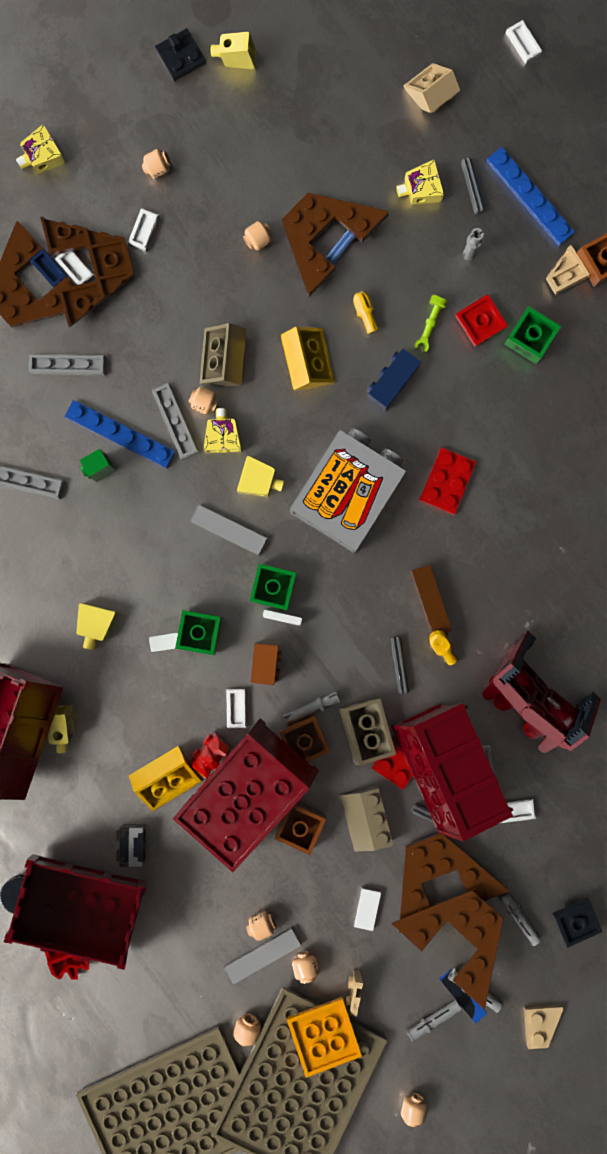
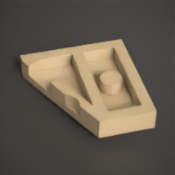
(567, 272)
(355, 984)
(541, 1024)

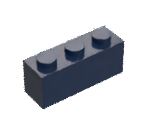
(393, 379)

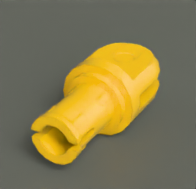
(365, 311)
(443, 646)

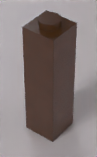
(430, 599)

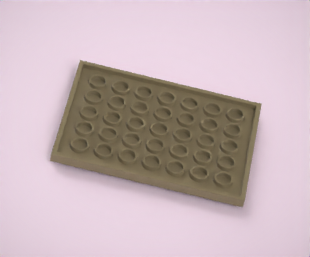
(165, 1100)
(281, 1109)

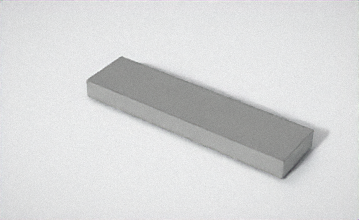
(66, 364)
(175, 421)
(31, 482)
(228, 530)
(262, 955)

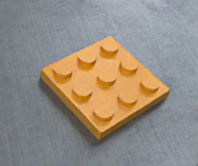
(323, 1037)

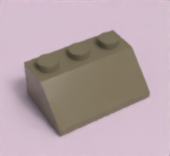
(223, 355)
(367, 731)
(366, 819)

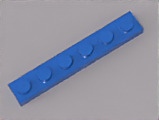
(530, 196)
(120, 434)

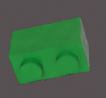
(96, 465)

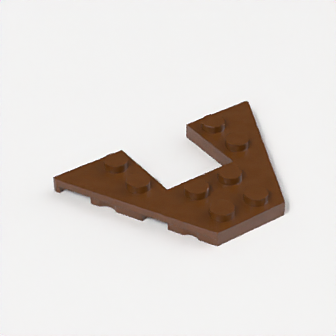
(311, 218)
(108, 259)
(16, 301)
(434, 858)
(473, 920)

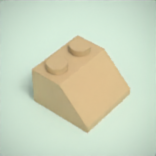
(432, 87)

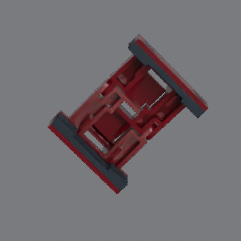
(520, 687)

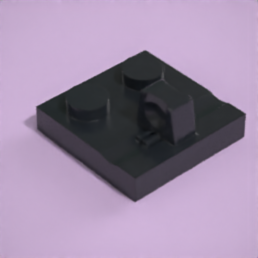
(180, 54)
(577, 922)

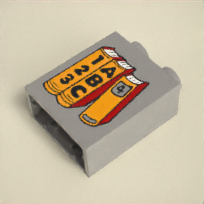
(348, 489)

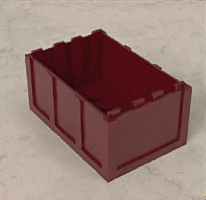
(25, 720)
(452, 771)
(246, 796)
(76, 911)

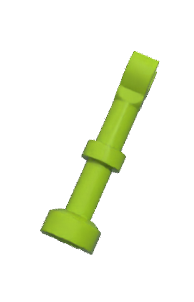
(438, 303)

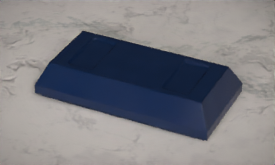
(48, 267)

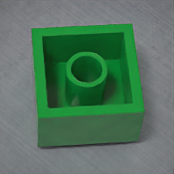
(532, 335)
(273, 587)
(198, 632)

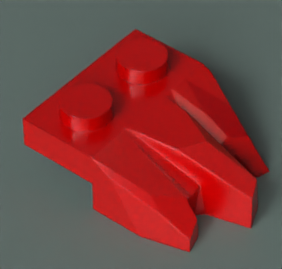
(209, 755)
(62, 963)

